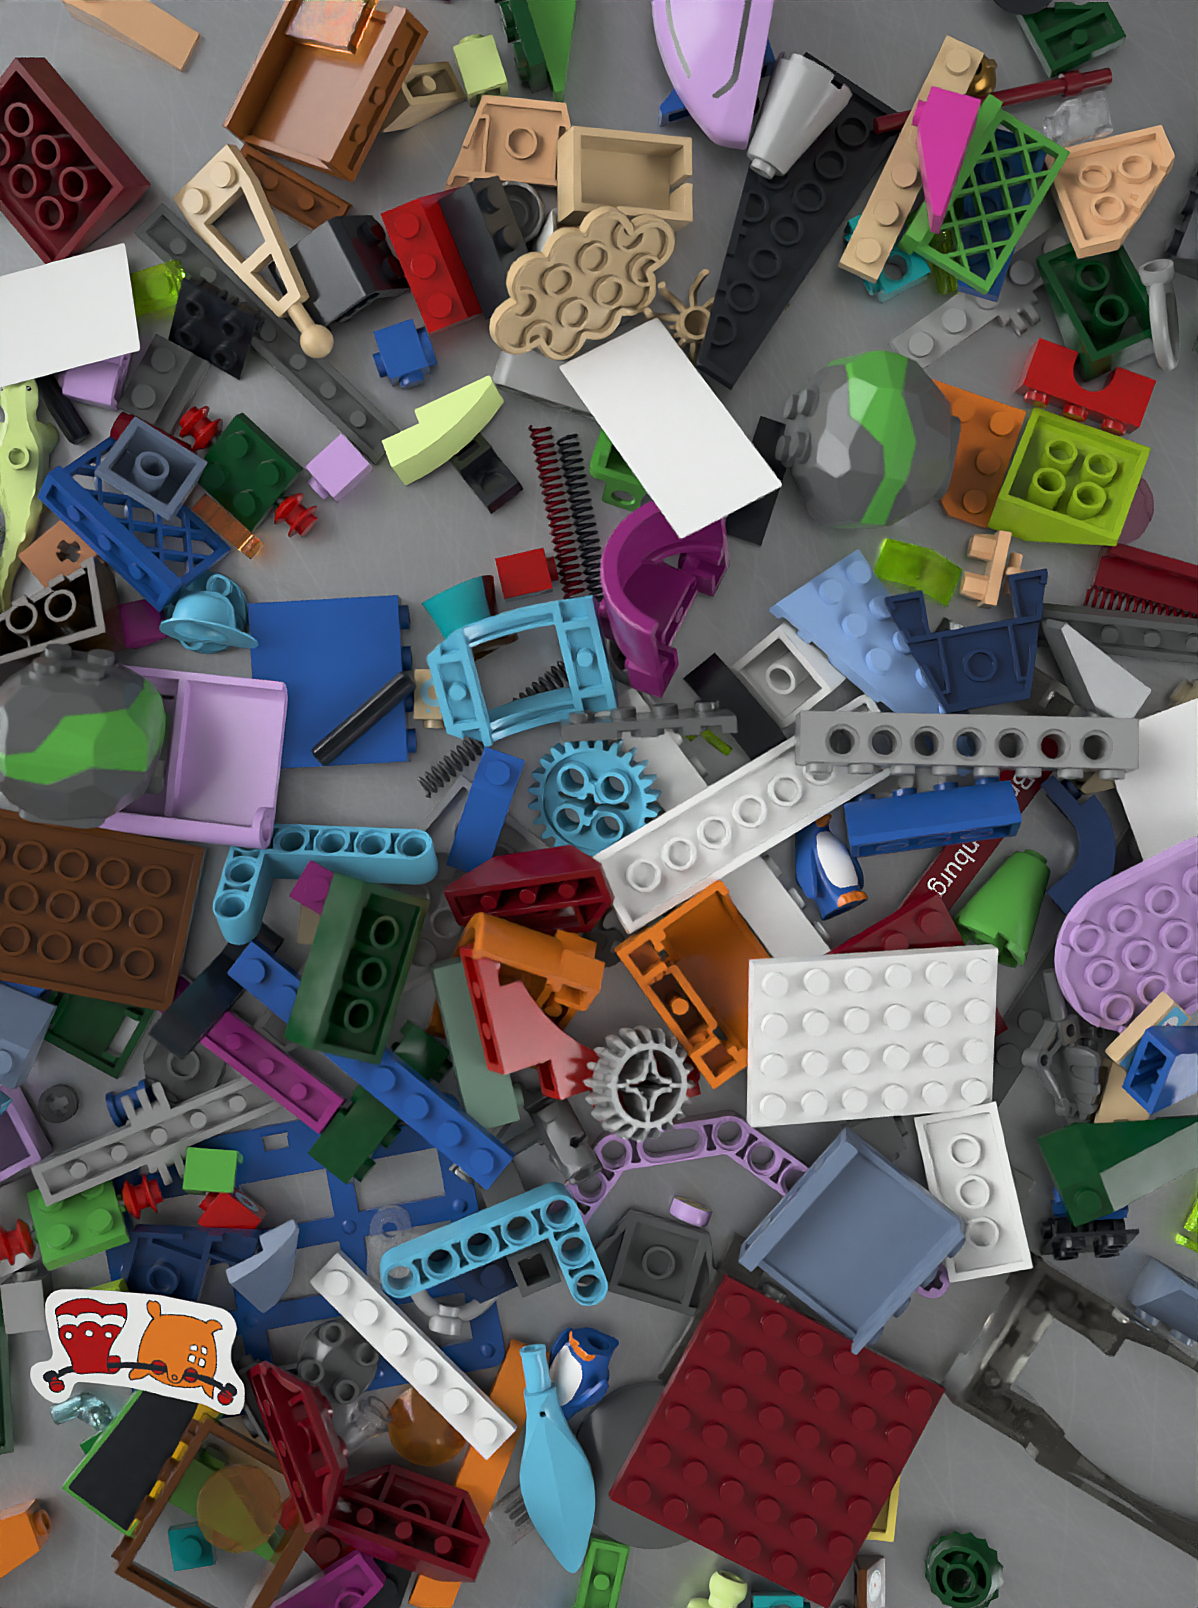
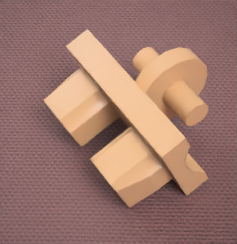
(993, 550)

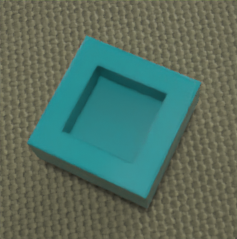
(190, 1547)

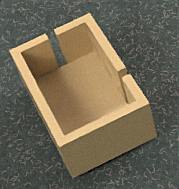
(624, 173)

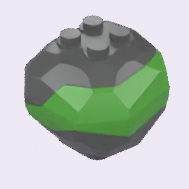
(869, 441)
(77, 737)

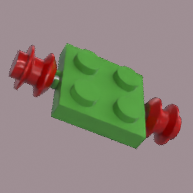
(80, 1223)

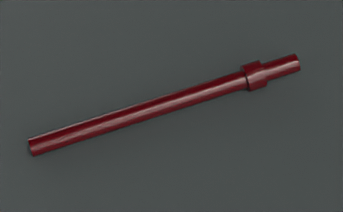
(1067, 85)

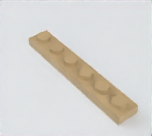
(902, 174)

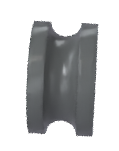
(57, 1116)

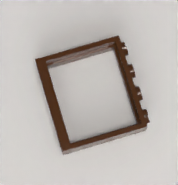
(150, 1509)

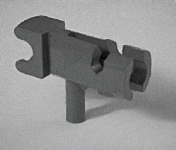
(561, 1133)

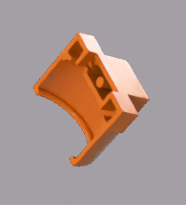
(554, 969)
(699, 978)

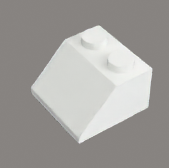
(787, 674)

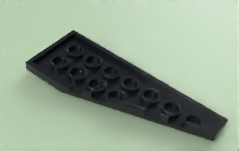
(785, 229)

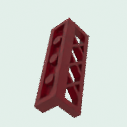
(1148, 577)

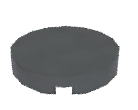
(186, 1078)

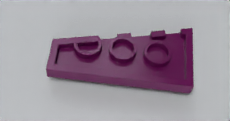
(344, 1584)

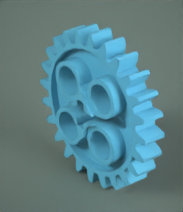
(596, 764)

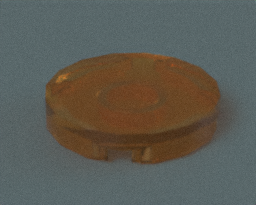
(238, 1508)

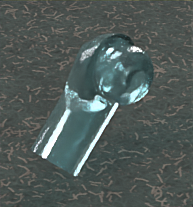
(84, 1407)

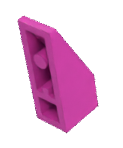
(942, 142)

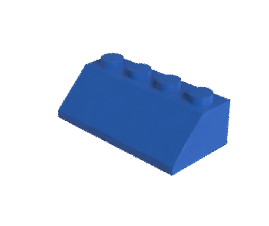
(931, 818)

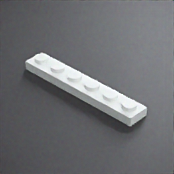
(413, 1354)

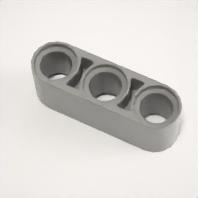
(538, 380)

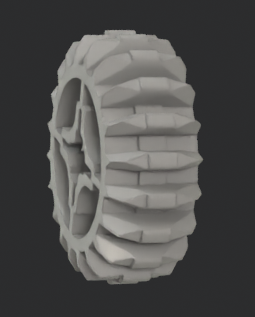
(649, 1104)

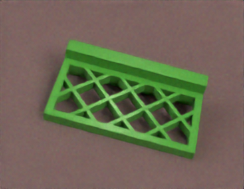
(918, 232)

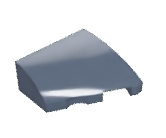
(269, 1273)

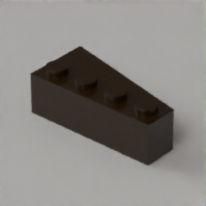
(71, 611)

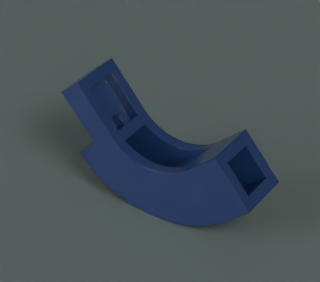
(1095, 838)

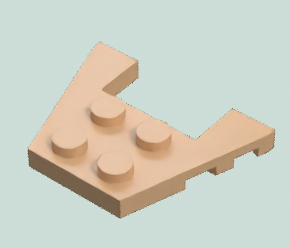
(512, 141)

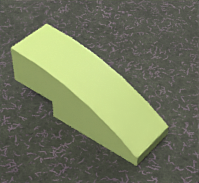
(442, 429)

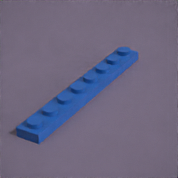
(390, 1082)

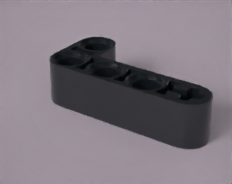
(206, 999)

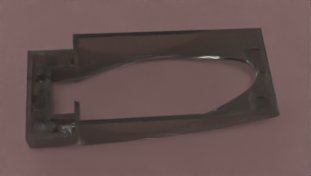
(985, 1386)

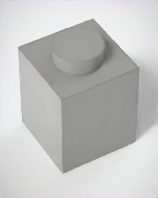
(25, 1300)

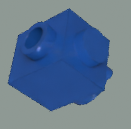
(404, 354)

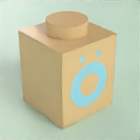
(426, 702)

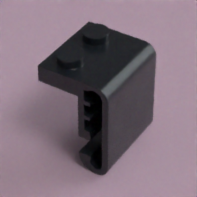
(344, 268)

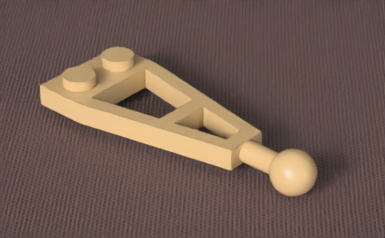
(208, 197)

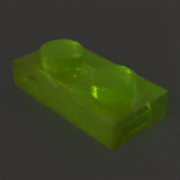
(156, 287)

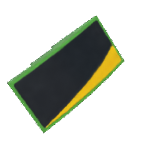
(131, 1455)

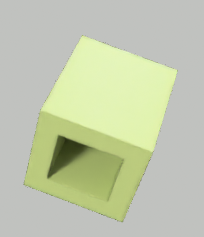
(480, 68)

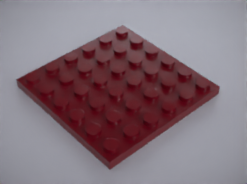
(776, 1441)

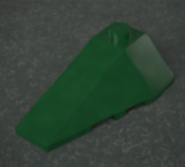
(1117, 1162)

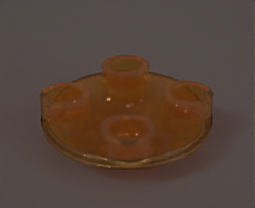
(422, 1432)

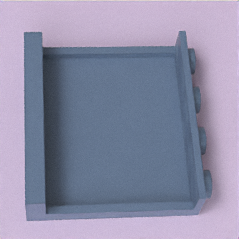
(855, 1239)

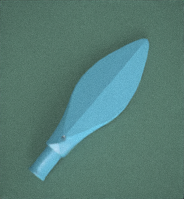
(554, 1467)

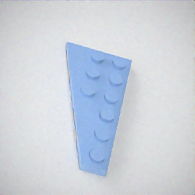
(849, 621)

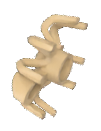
(691, 321)

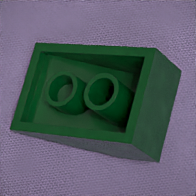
(1098, 308)

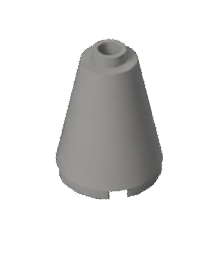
(793, 113)

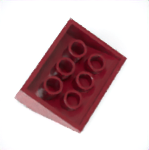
(58, 164)

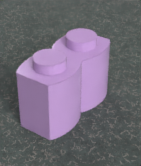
(97, 383)

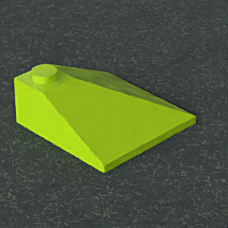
(1068, 483)

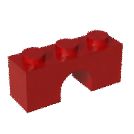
(1050, 381)

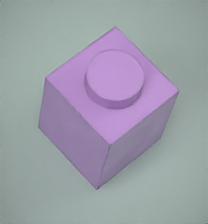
(337, 469)

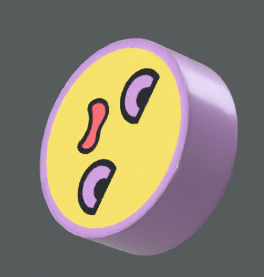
(690, 1211)

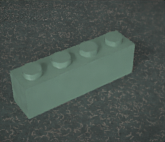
(483, 1093)

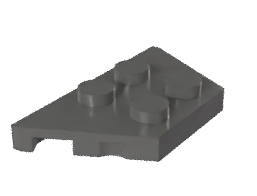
(656, 1261)

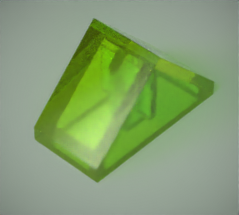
(917, 569)

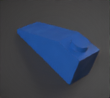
(485, 809)

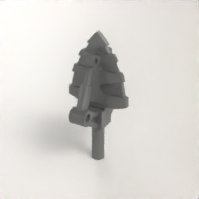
(1061, 1064)

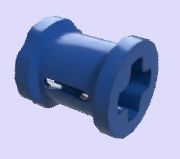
(116, 1107)

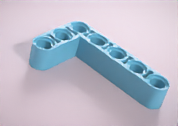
(358, 852)
(501, 1242)

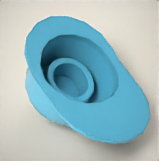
(206, 619)

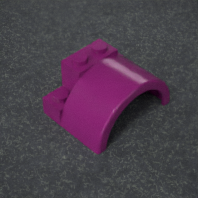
(650, 598)

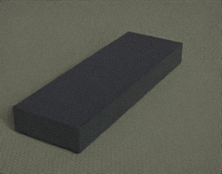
(751, 521)

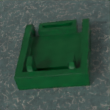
(89, 1026)

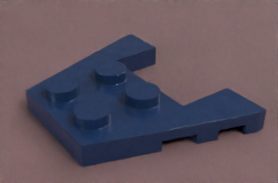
(978, 662)
(177, 1258)

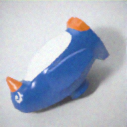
(827, 870)
(580, 1367)

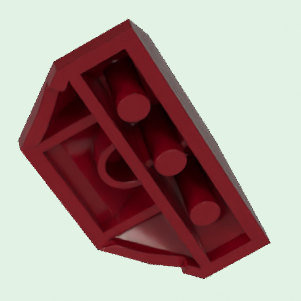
(536, 890)
(302, 1439)
(411, 1523)

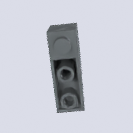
(534, 1264)

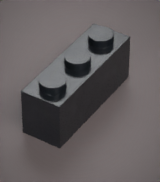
(485, 238)

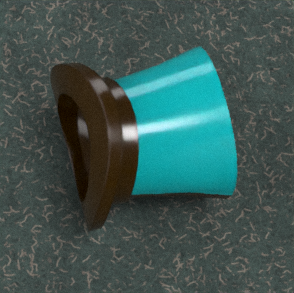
(465, 605)

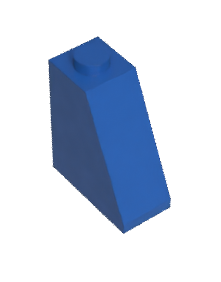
(1164, 1067)

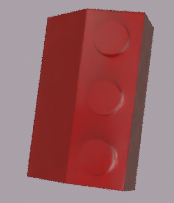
(432, 263)

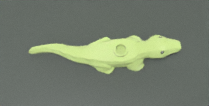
(23, 469)

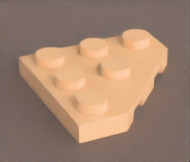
(1109, 186)

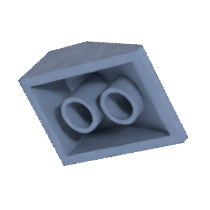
(1168, 1297)

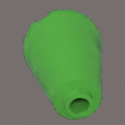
(1007, 908)

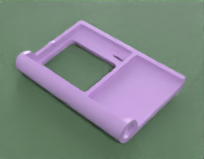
(218, 761)

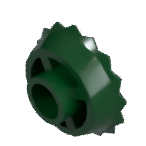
(964, 1571)

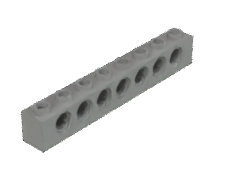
(1115, 737)

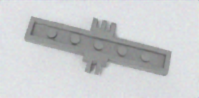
(967, 314)
(154, 1137)

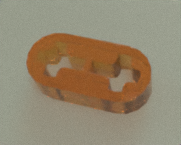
(227, 526)

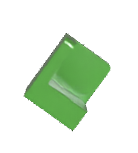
(210, 1170)

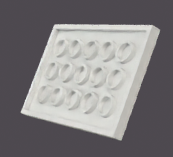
(870, 1034)

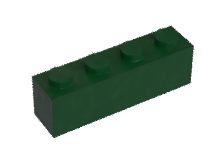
(367, 1123)

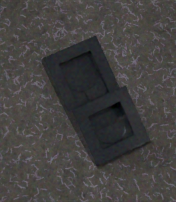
(486, 473)

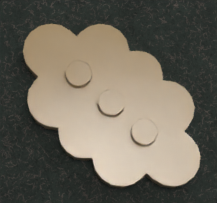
(581, 283)

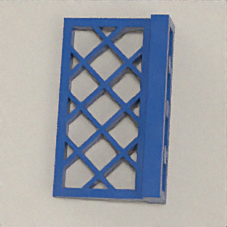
(115, 539)

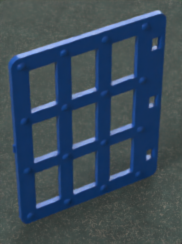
(347, 1225)

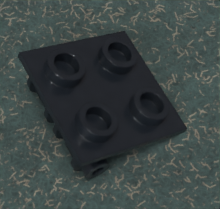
(214, 327)
(1104, 1239)

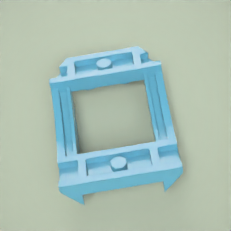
(583, 656)

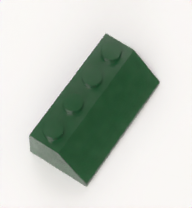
(356, 969)

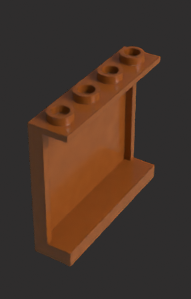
(324, 102)

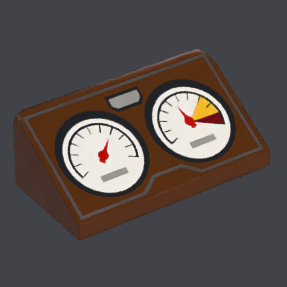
(869, 1581)

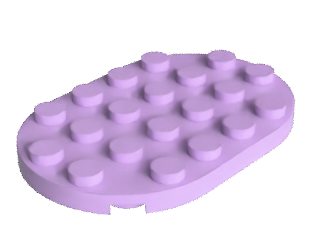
(1133, 940)

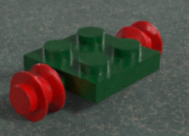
(248, 471)

